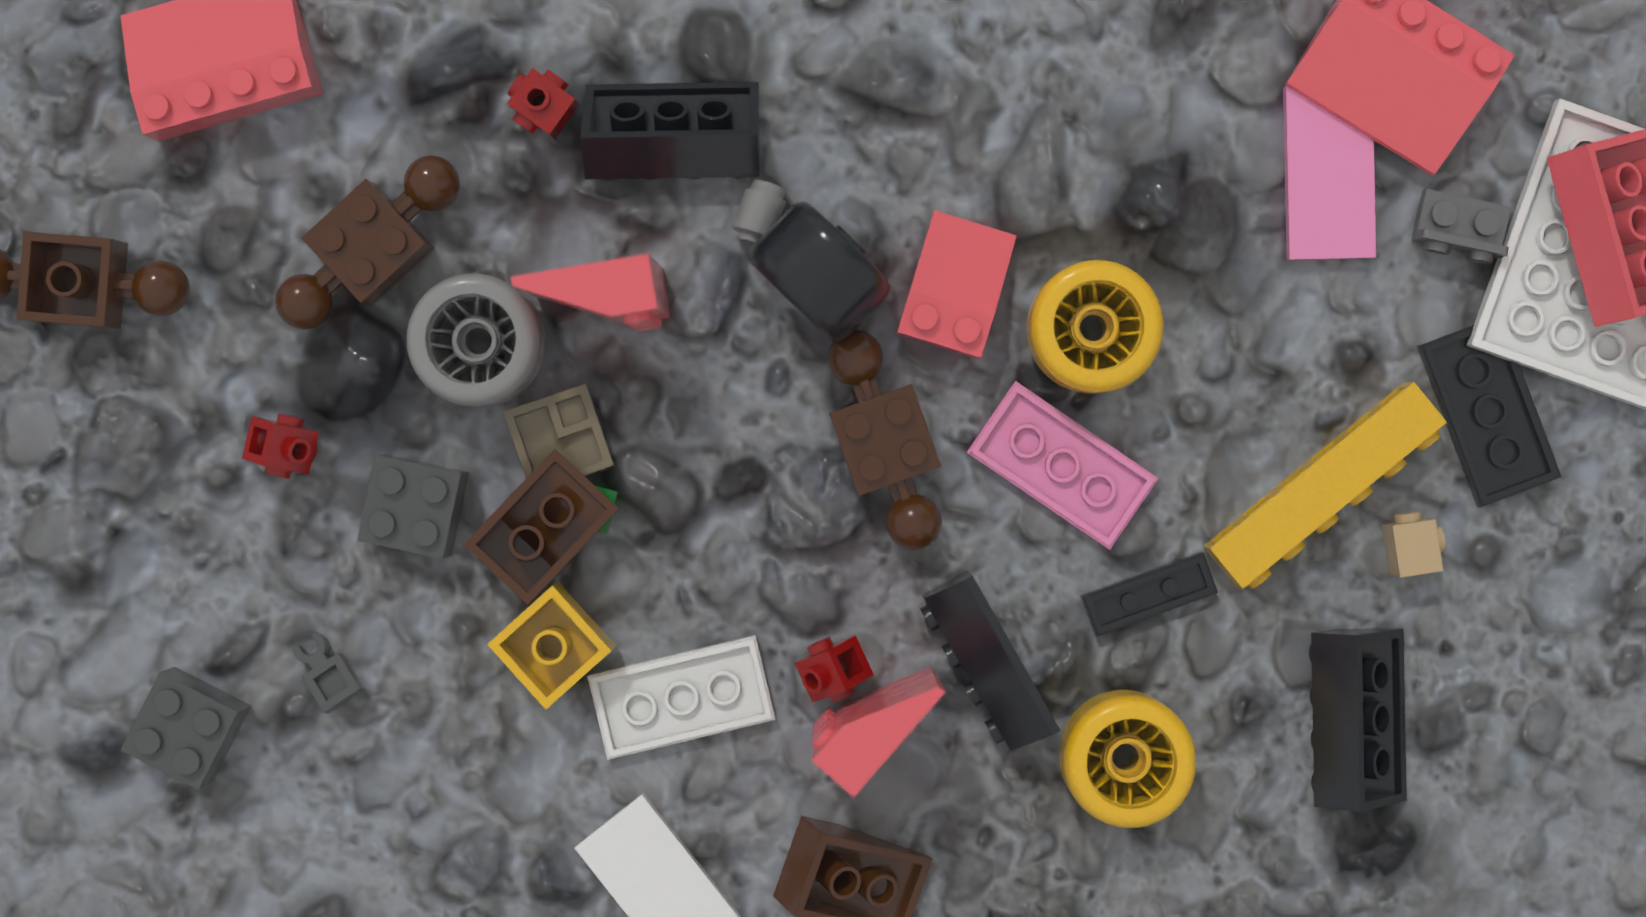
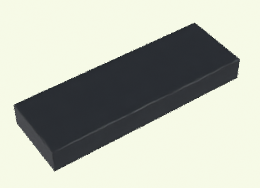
(1149, 594)

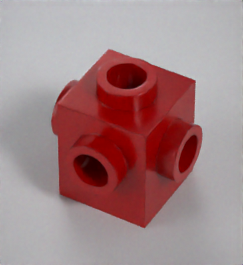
(552, 113)
(281, 445)
(833, 669)

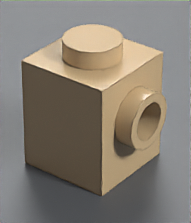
(1413, 545)

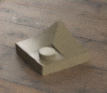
(560, 423)

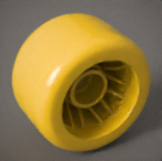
(1128, 318)
(1151, 782)

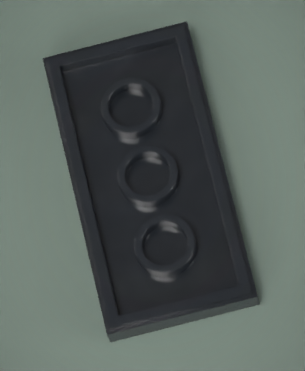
(1488, 418)

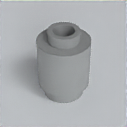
(758, 210)

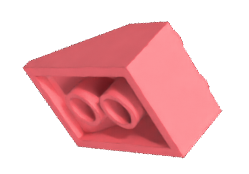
(956, 285)

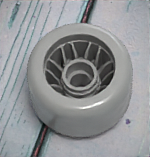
(442, 335)

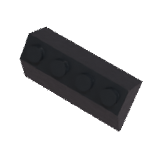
(671, 130)
(990, 662)
(1358, 718)

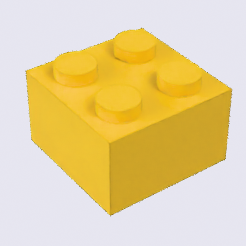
(551, 645)

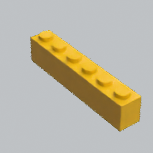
(1326, 484)

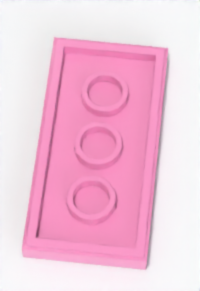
(1326, 184)
(1062, 465)

